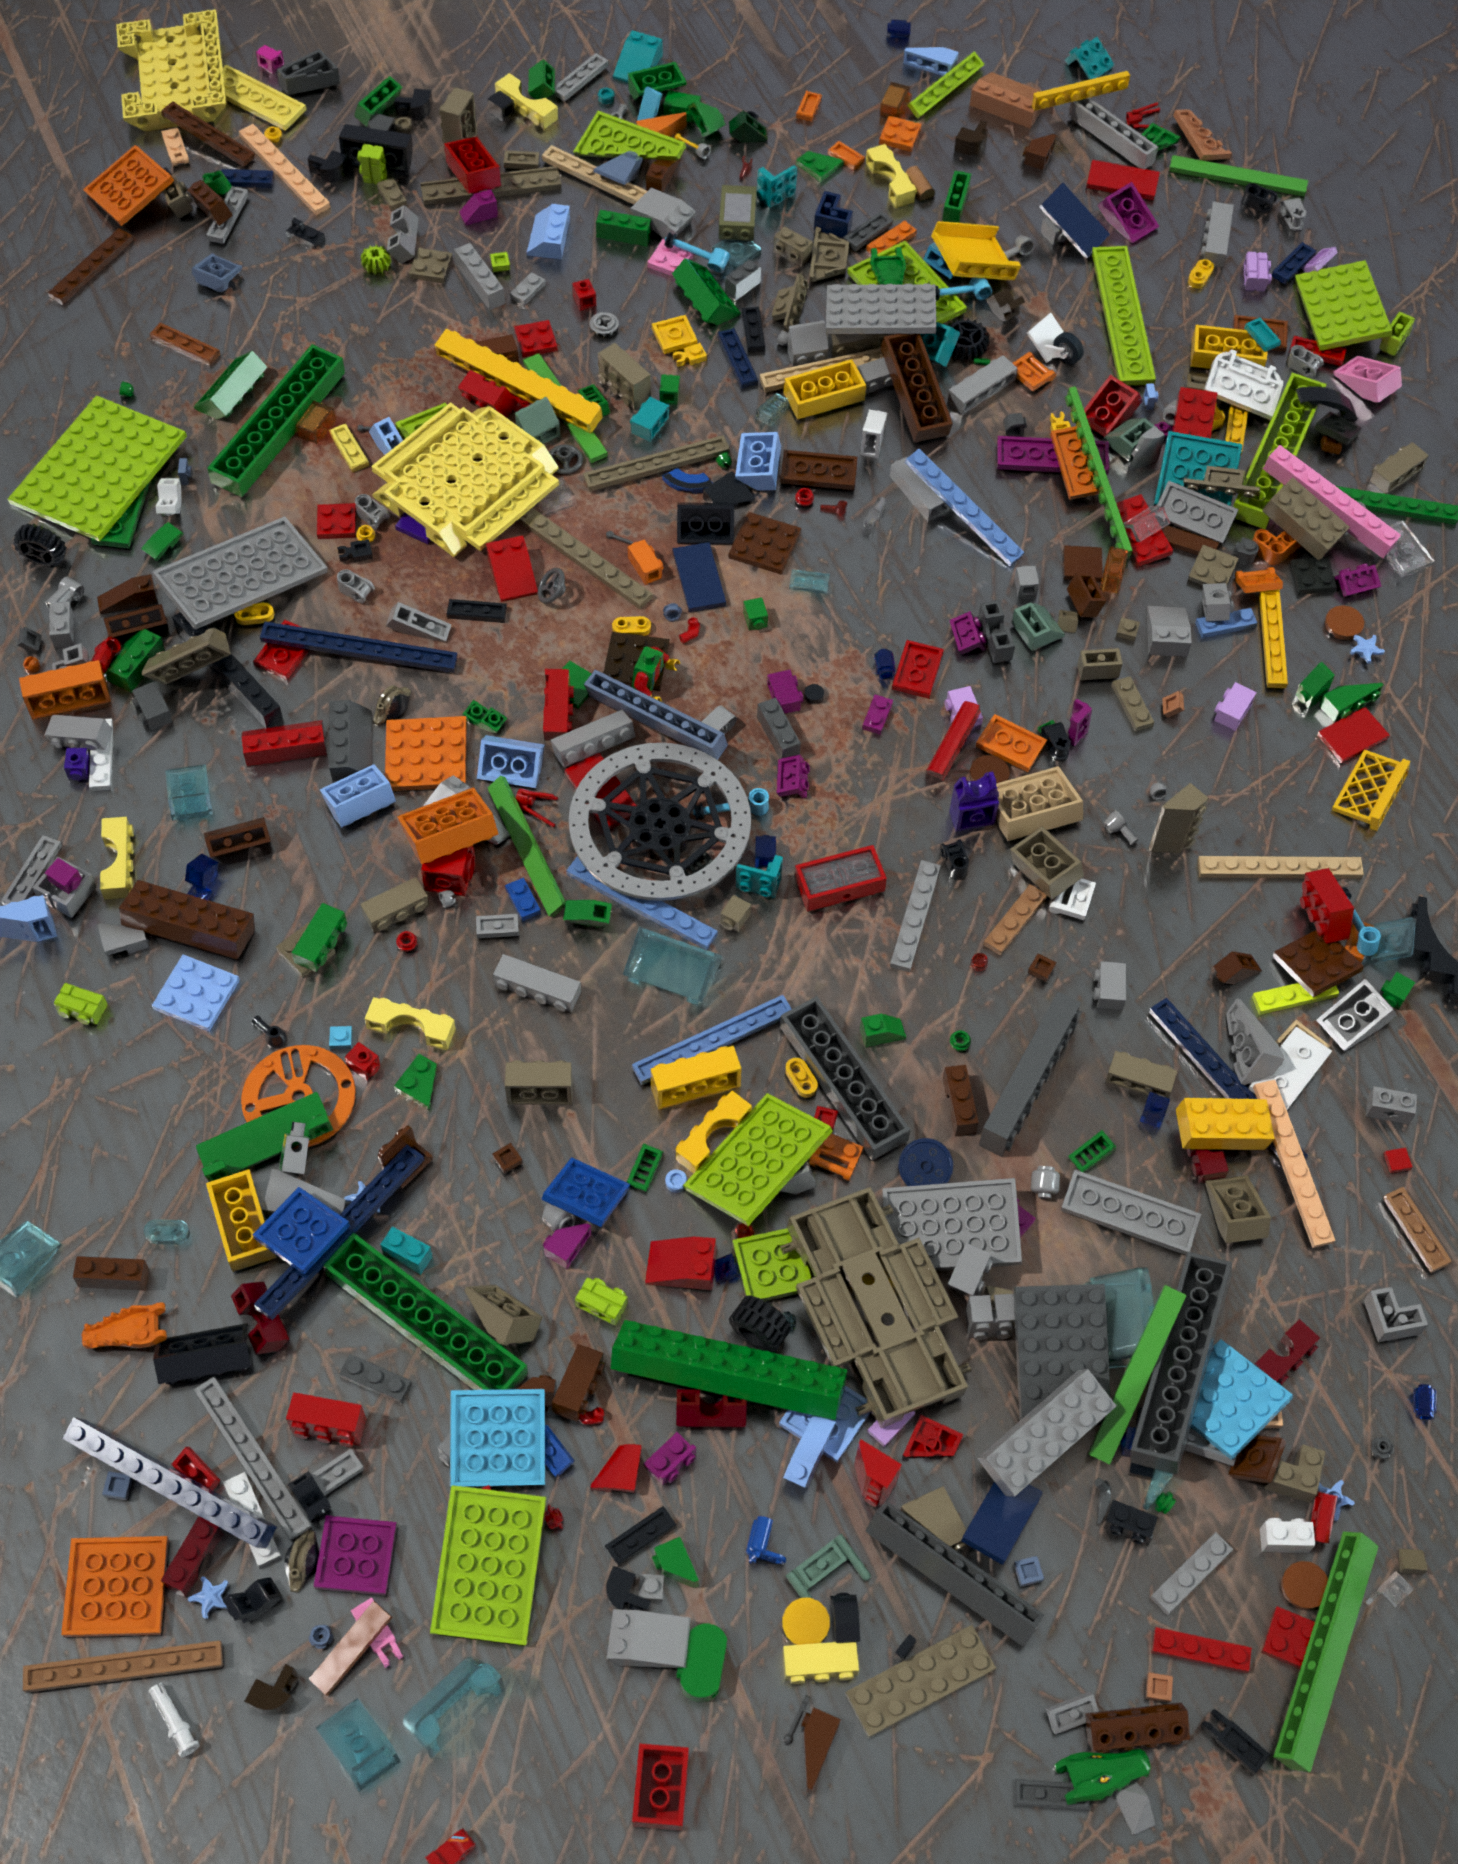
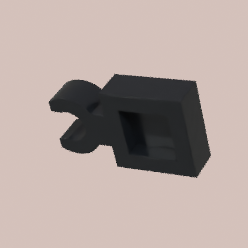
(358, 551)

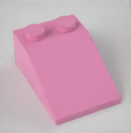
(1370, 378)

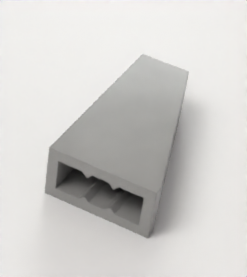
(917, 491)
(283, 1185)

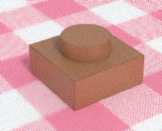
(1173, 704)
(1159, 1687)

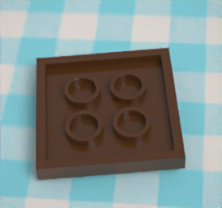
(764, 543)
(1316, 963)

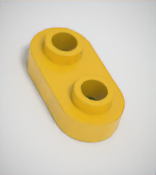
(1200, 273)
(255, 614)
(632, 626)
(802, 1078)

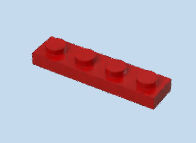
(1201, 1650)

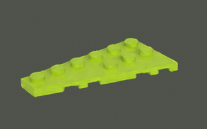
(613, 137)

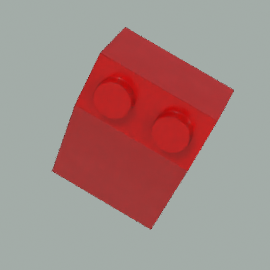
(1111, 406)
(511, 568)
(682, 1263)

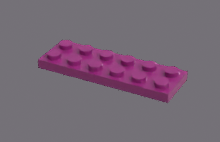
(1036, 454)

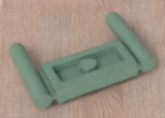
(823, 1563)

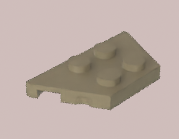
(828, 256)

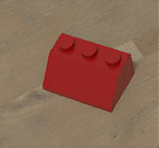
(875, 1473)

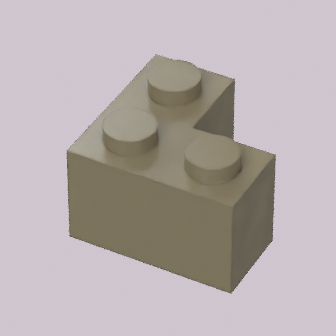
(1300, 1479)

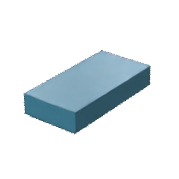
(649, 104)

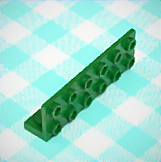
(261, 1137)

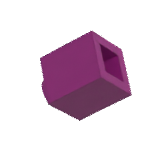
(63, 876)

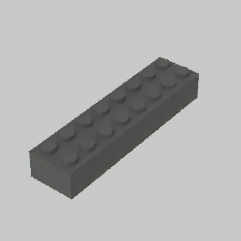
(1030, 1074)
(844, 1078)

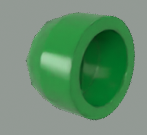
(126, 389)
(724, 460)

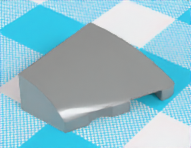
(1147, 449)
(121, 938)

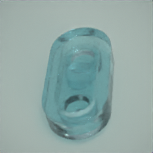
(167, 1230)

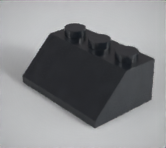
(705, 522)

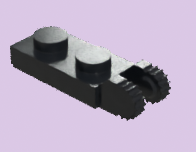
(1237, 1742)

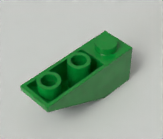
(1345, 699)

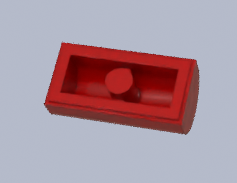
(195, 1468)
(1323, 1516)

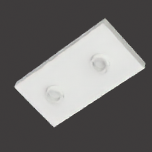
(1301, 1062)

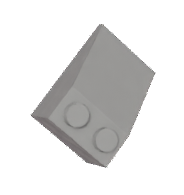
(665, 212)
(1168, 631)
(1356, 1016)
(648, 1639)

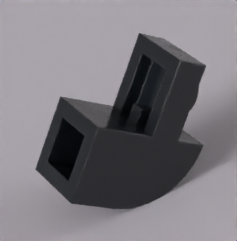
(417, 107)
(331, 168)
(309, 1496)
(619, 1591)
(253, 1601)
(845, 1617)

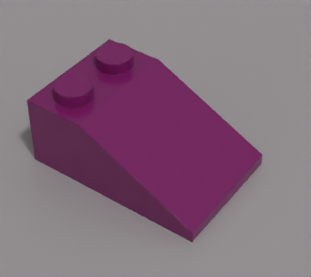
(1128, 213)

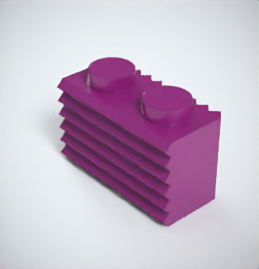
(784, 688)

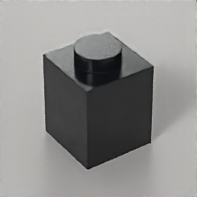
(501, 106)

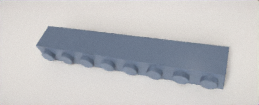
(655, 714)

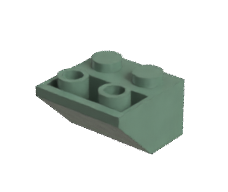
(539, 420)
(1126, 436)
(1036, 625)

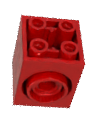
(449, 872)

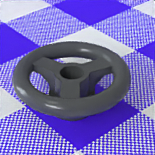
(563, 455)
(555, 586)

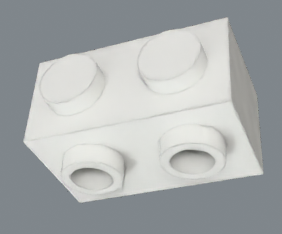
(1287, 1536)

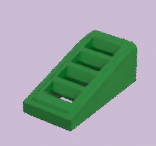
(597, 397)
(1101, 1136)
(637, 1165)

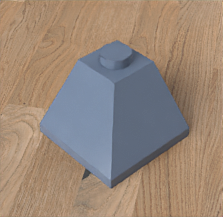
(622, 168)

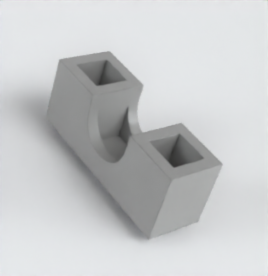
(403, 243)

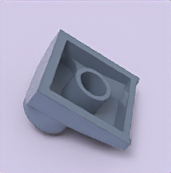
(215, 272)

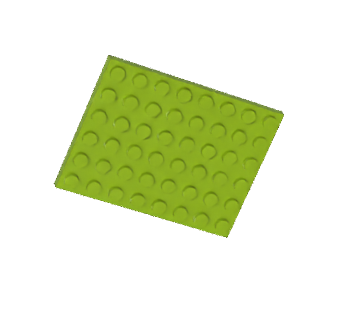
(97, 468)

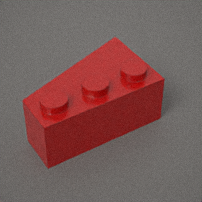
(486, 393)
(557, 703)

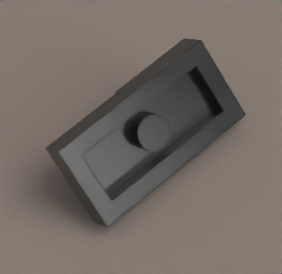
(305, 234)

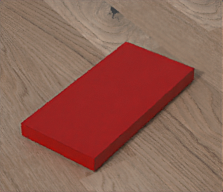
(1112, 177)
(578, 772)

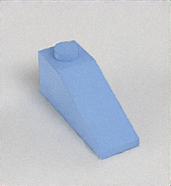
(932, 59)
(385, 435)
(809, 1451)

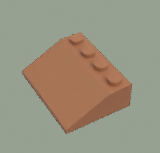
(1005, 99)

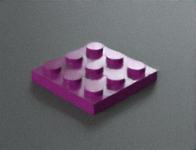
(355, 1555)

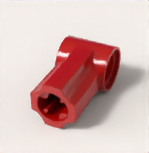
(106, 651)

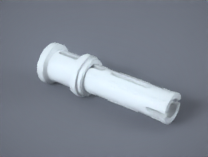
(177, 1727)

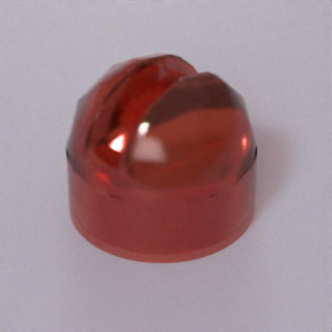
(981, 964)
(750, 1232)

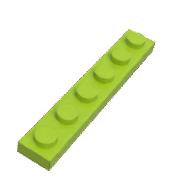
(945, 85)

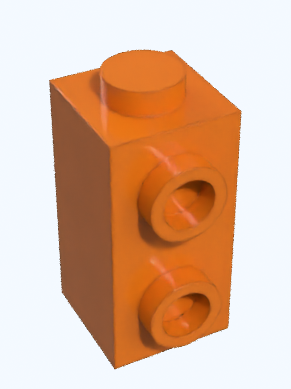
(645, 562)

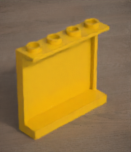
(973, 251)

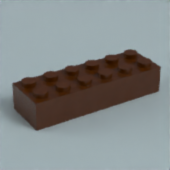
(916, 386)
(187, 919)

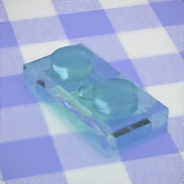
(809, 581)

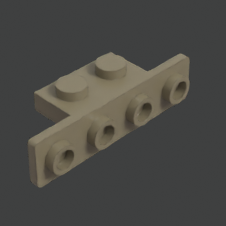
(790, 302)
(1223, 480)

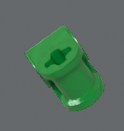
(217, 182)

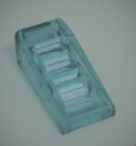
(770, 418)
(1156, 1485)

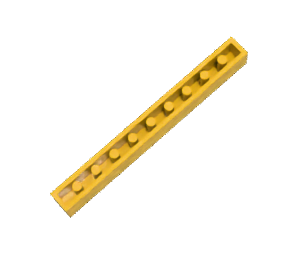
(518, 380)

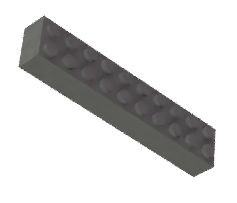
(1182, 1365)

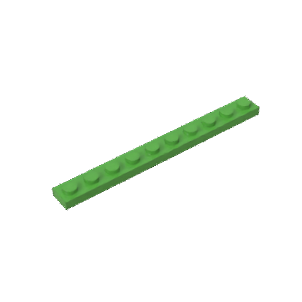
(1096, 467)

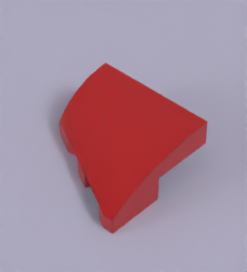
(932, 1439)
(620, 1470)

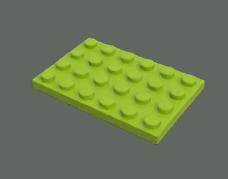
(916, 273)
(1343, 305)
(757, 1159)
(488, 1565)

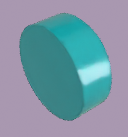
(606, 95)

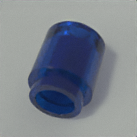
(899, 28)
(884, 663)
(1425, 1402)

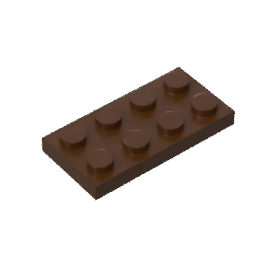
(818, 469)

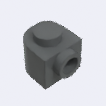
(1015, 424)
(1246, 551)

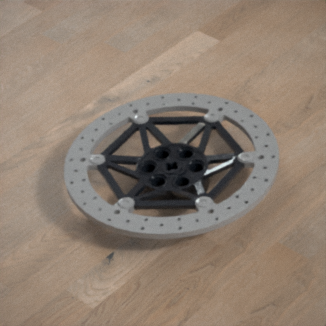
(659, 827)

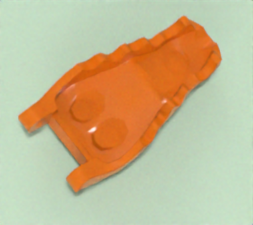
(130, 1328)

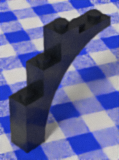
(1437, 962)

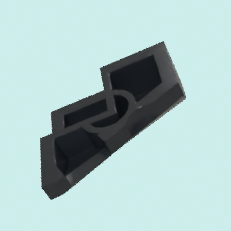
(728, 490)

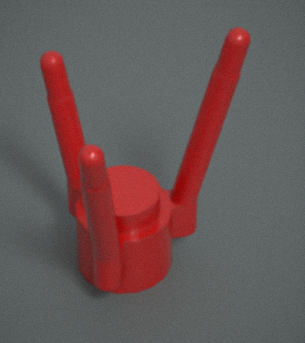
(1135, 116)
(527, 797)

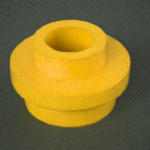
(273, 134)
(366, 530)

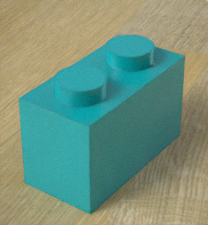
(649, 419)
(406, 1250)

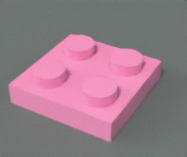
(667, 259)

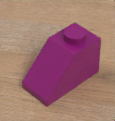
(479, 208)
(566, 1243)

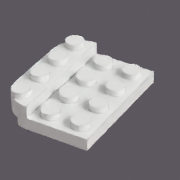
(1245, 384)

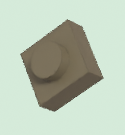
(1127, 629)

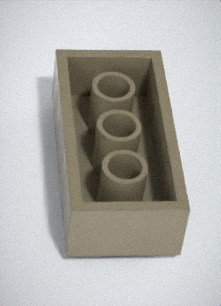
(1305, 518)

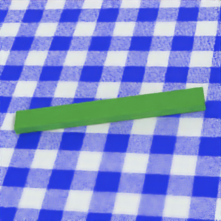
(1238, 175)
(588, 442)
(527, 846)
(1137, 1374)

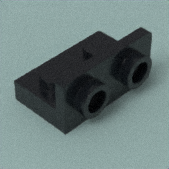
(1130, 1523)

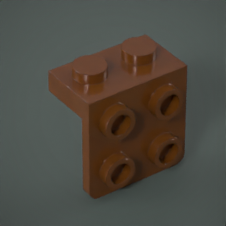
(401, 1139)

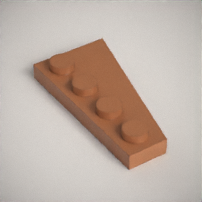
(1199, 137)

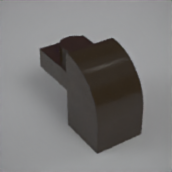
(970, 141)
(1004, 305)
(271, 1699)

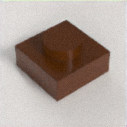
(1330, 446)
(1042, 967)
(507, 1158)

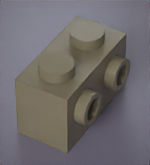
(178, 198)
(793, 246)
(1099, 664)

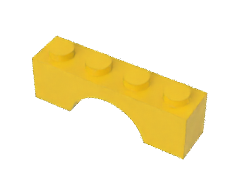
(727, 1114)

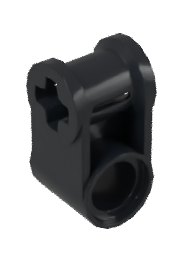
(1256, 198)
(1057, 740)
(954, 856)

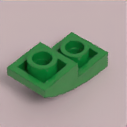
(161, 540)
(482, 717)

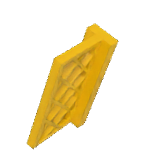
(1385, 798)

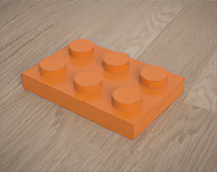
(1011, 743)

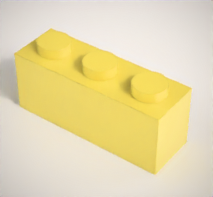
(820, 1662)

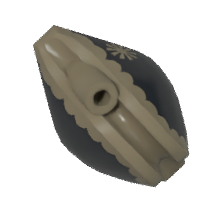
(391, 704)
(301, 1560)

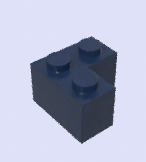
(831, 217)

